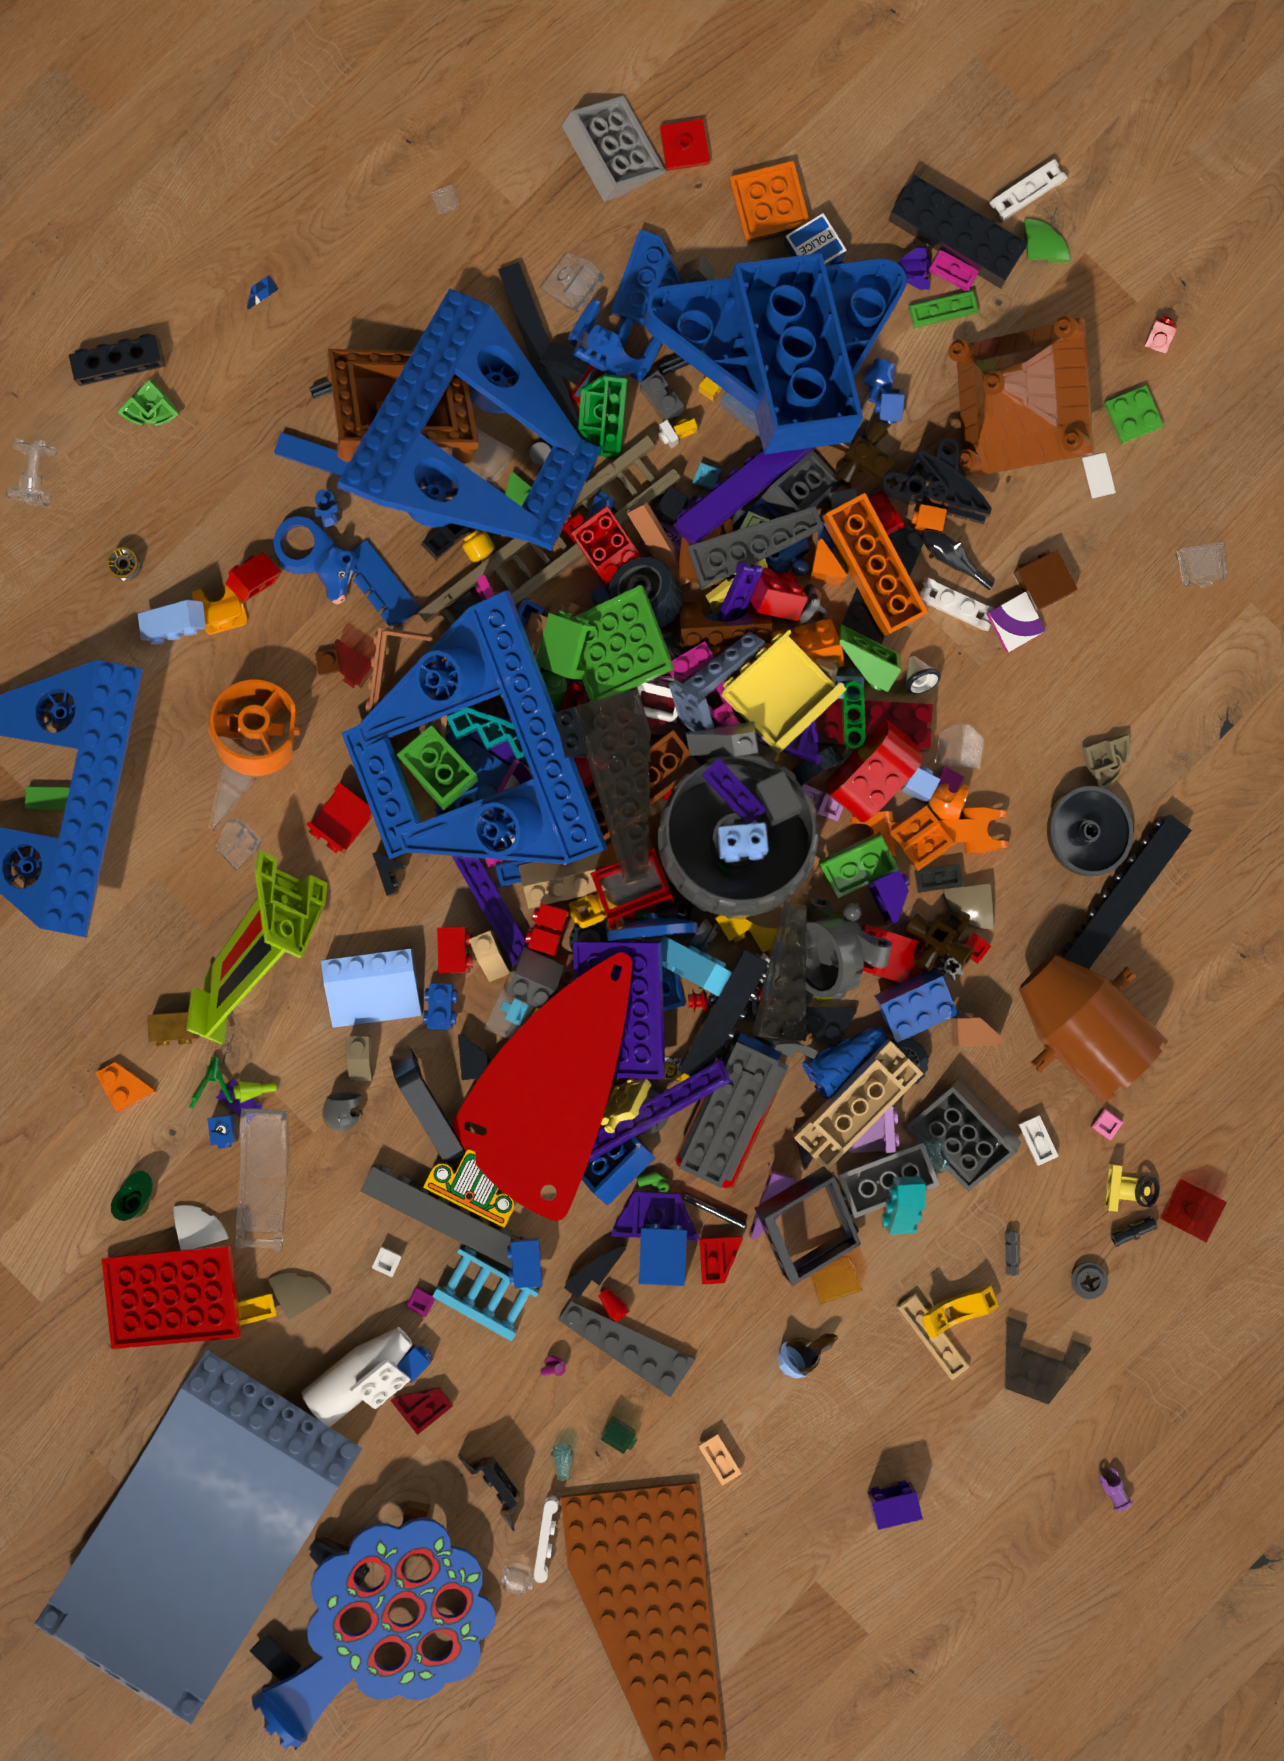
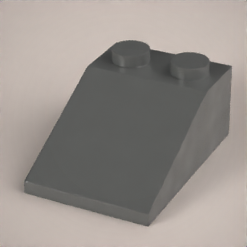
(802, 486)

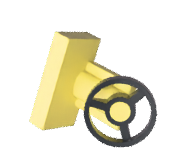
(1128, 1189)

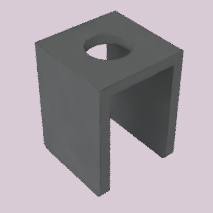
(778, 798)

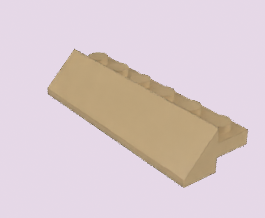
(561, 882)
(857, 1104)

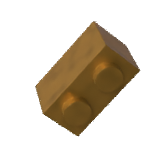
(169, 1027)

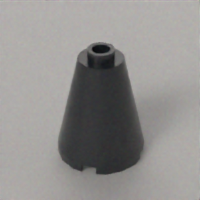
(324, 1547)

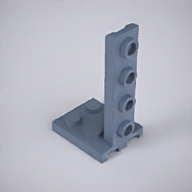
(689, 697)

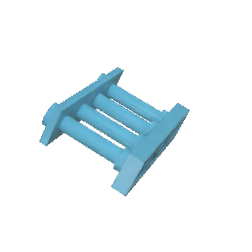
(466, 1305)

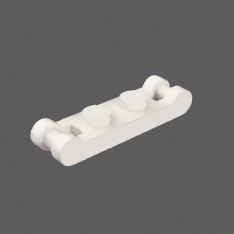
(1028, 190)
(955, 604)
(544, 1547)

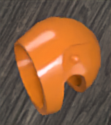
(947, 804)

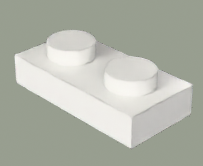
(1038, 1140)

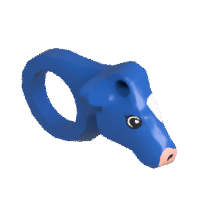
(327, 559)

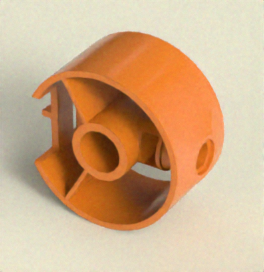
(238, 726)

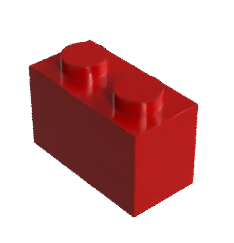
(252, 576)

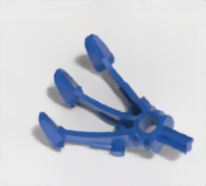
(609, 346)

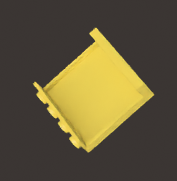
(781, 692)

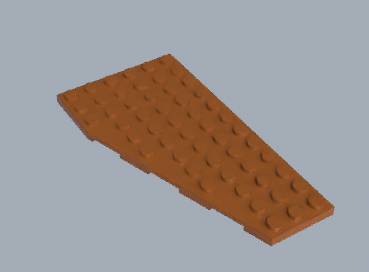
(647, 1595)

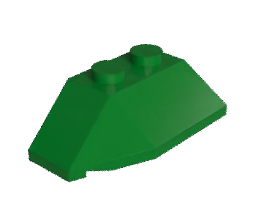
(604, 413)

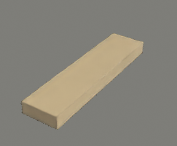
(939, 1346)

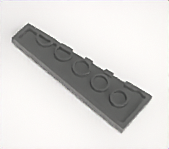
(719, 556)

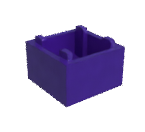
(894, 1505)

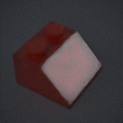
(1193, 1210)

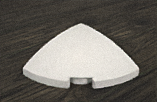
(197, 1227)

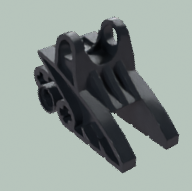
(944, 480)

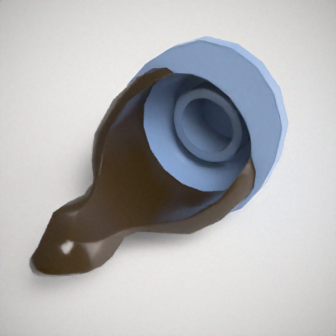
(802, 1355)

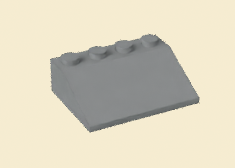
(612, 147)

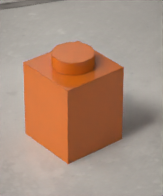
(929, 518)

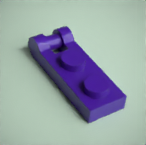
(740, 592)

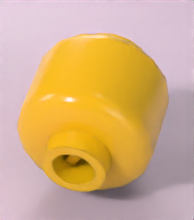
(478, 546)

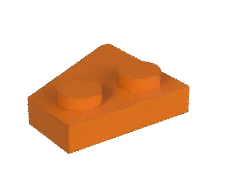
(122, 1086)

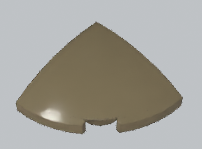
(1105, 759)
(973, 904)
(297, 1292)

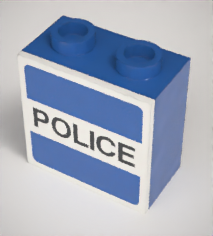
(815, 238)

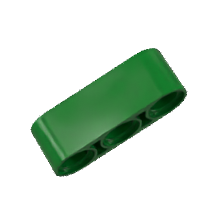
(858, 705)

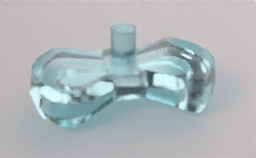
(933, 1149)

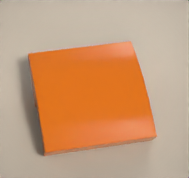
(922, 838)

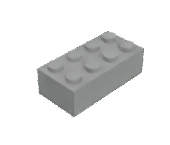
(870, 1182)

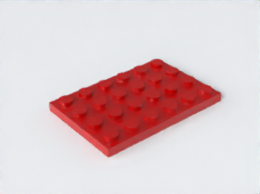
(171, 1297)

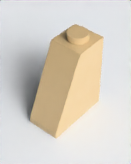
(489, 955)

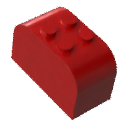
(875, 771)

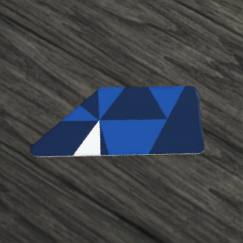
(261, 291)

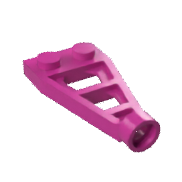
(691, 663)

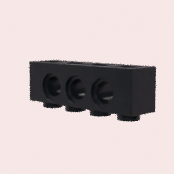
(128, 364)

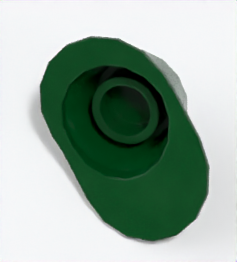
(132, 1197)

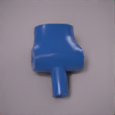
(879, 376)

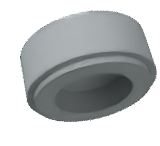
(539, 453)

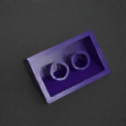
(890, 895)

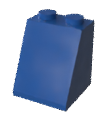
(662, 1255)

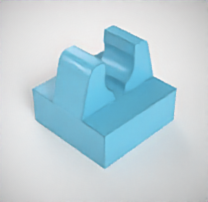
(515, 1011)

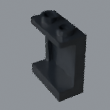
(571, 733)

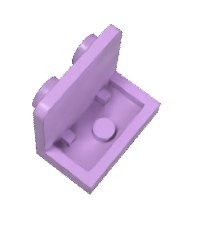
(880, 1135)

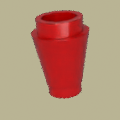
(614, 1305)

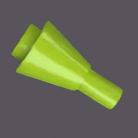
(249, 1090)

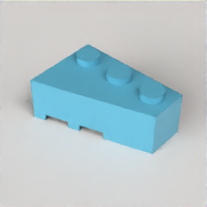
(694, 966)

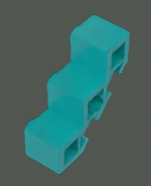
(491, 729)
(904, 1205)

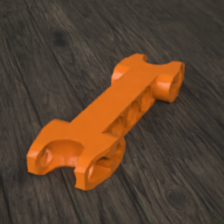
(969, 830)

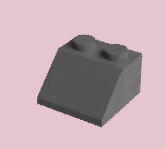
(533, 978)

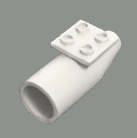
(363, 1374)

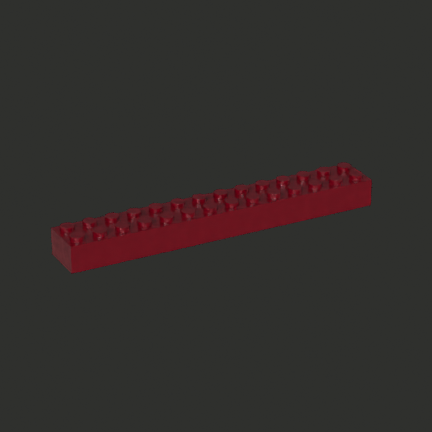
(908, 717)

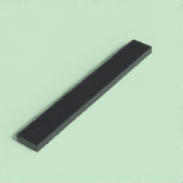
(535, 336)

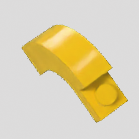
(958, 1309)

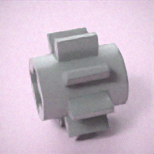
(957, 970)

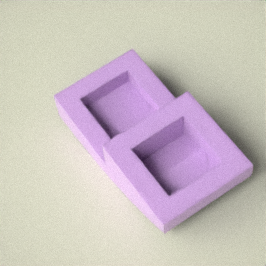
(823, 803)

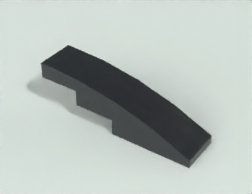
(444, 539)

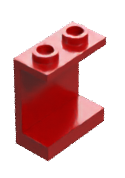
(341, 819)

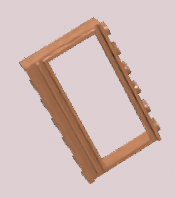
(378, 661)

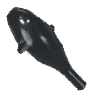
(952, 554)

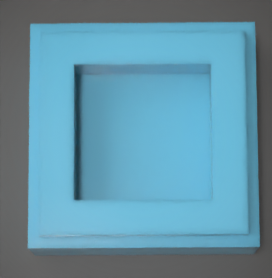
(706, 476)

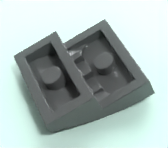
(788, 1046)

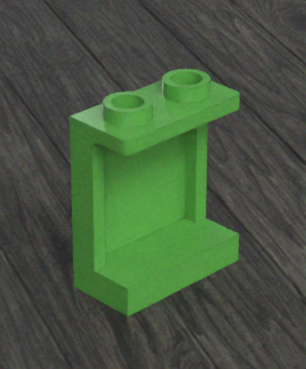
(563, 644)

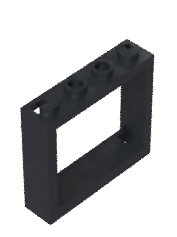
(824, 1254)

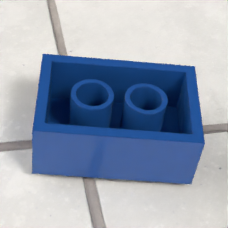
(916, 1005)

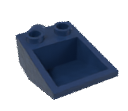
(787, 558)

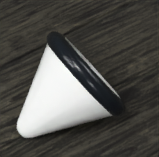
(920, 676)

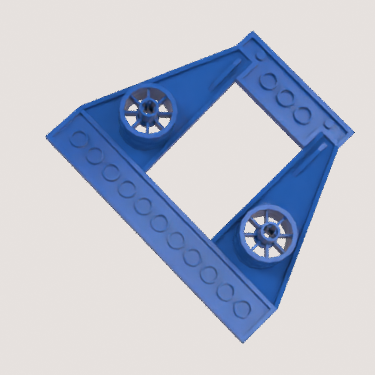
(399, 461)
(490, 660)
(100, 730)

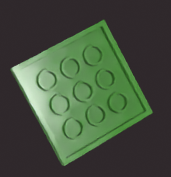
(624, 646)

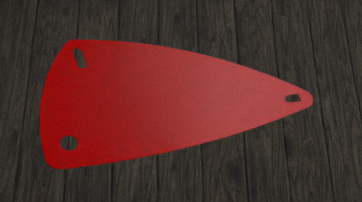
(550, 1092)

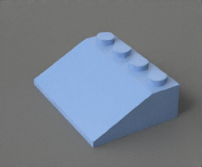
(371, 987)

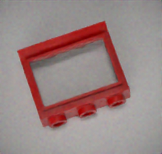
(625, 899)

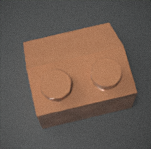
(973, 1031)

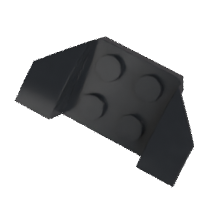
(497, 1478)

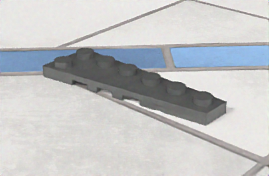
(645, 1356)

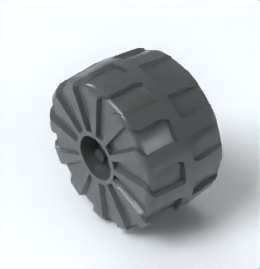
(691, 846)

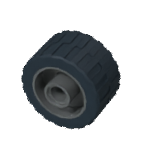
(658, 582)

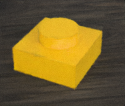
(685, 428)

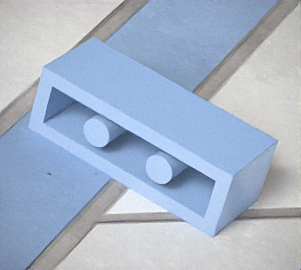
(171, 621)

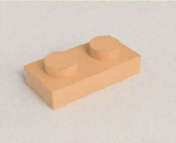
(719, 1459)

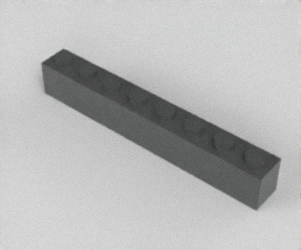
(439, 1213)

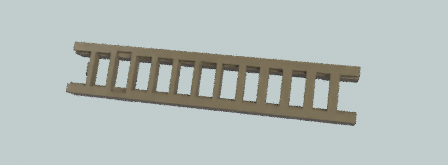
(570, 556)

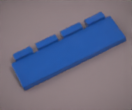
(386, 588)

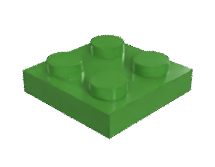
(1133, 415)

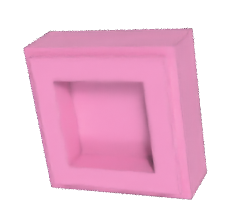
(1107, 1124)

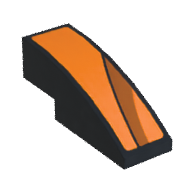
(594, 1270)

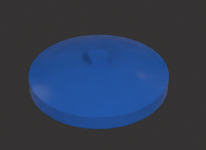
(652, 927)

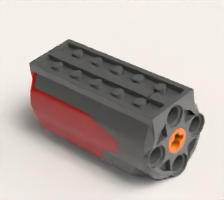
(731, 1117)

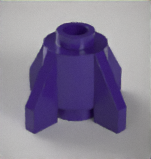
(916, 267)

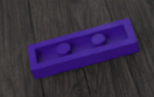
(733, 792)

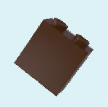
(1045, 580)

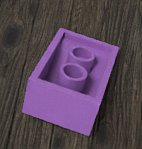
(775, 1184)

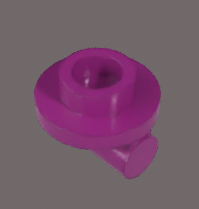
(554, 1365)

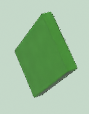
(858, 865)

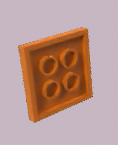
(769, 201)

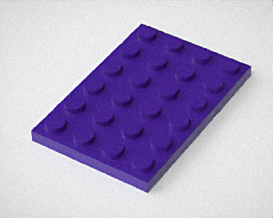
(643, 1033)

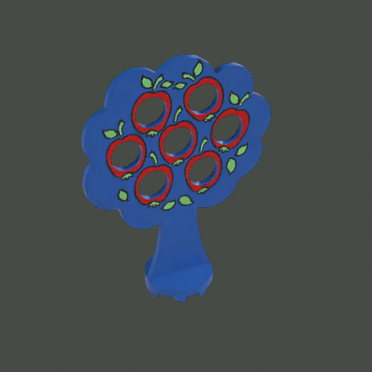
(299, 1700)

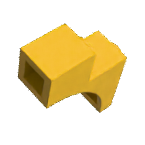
(735, 930)

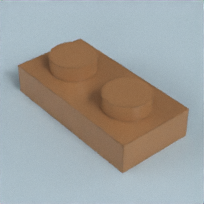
(805, 888)

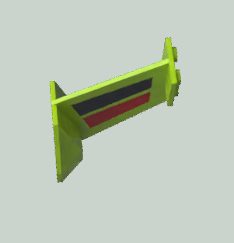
(275, 924)

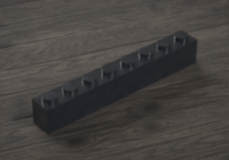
(1126, 892)

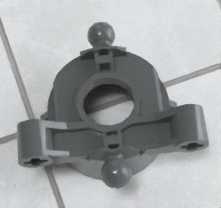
(828, 931)

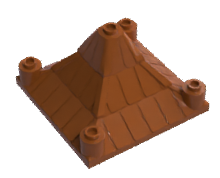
(363, 382)
(1024, 398)

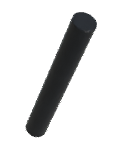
(702, 1204)

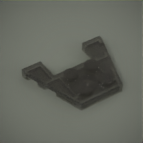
(1035, 1373)

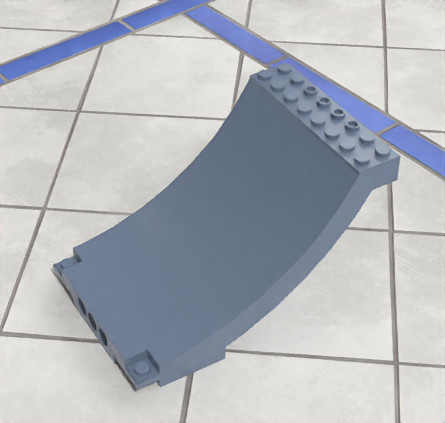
(198, 1537)

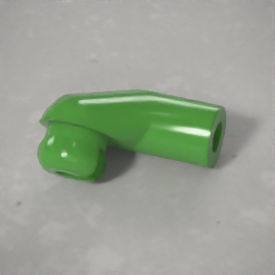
(655, 1179)

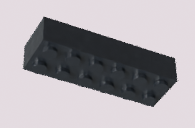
(957, 230)

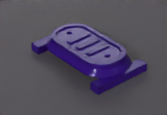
(236, 1105)

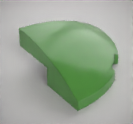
(1044, 243)
(149, 406)

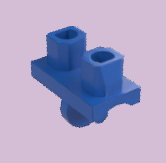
(326, 507)

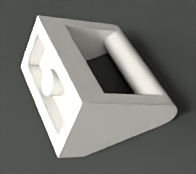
(660, 687)

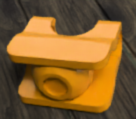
(223, 614)

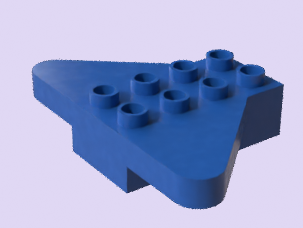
(783, 339)

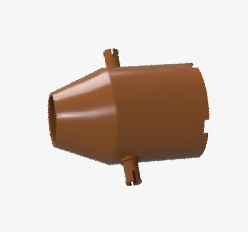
(1089, 1025)

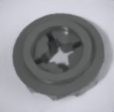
(1098, 1285)

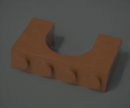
(698, 629)

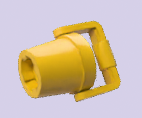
(594, 908)

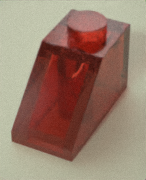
(352, 665)

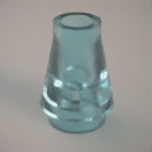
(562, 1461)

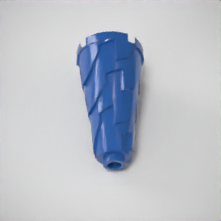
(837, 1064)

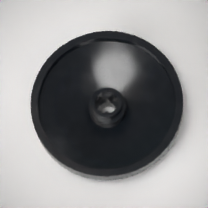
(1090, 831)

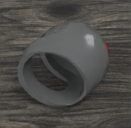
(338, 1112)

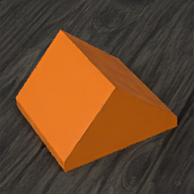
(826, 567)

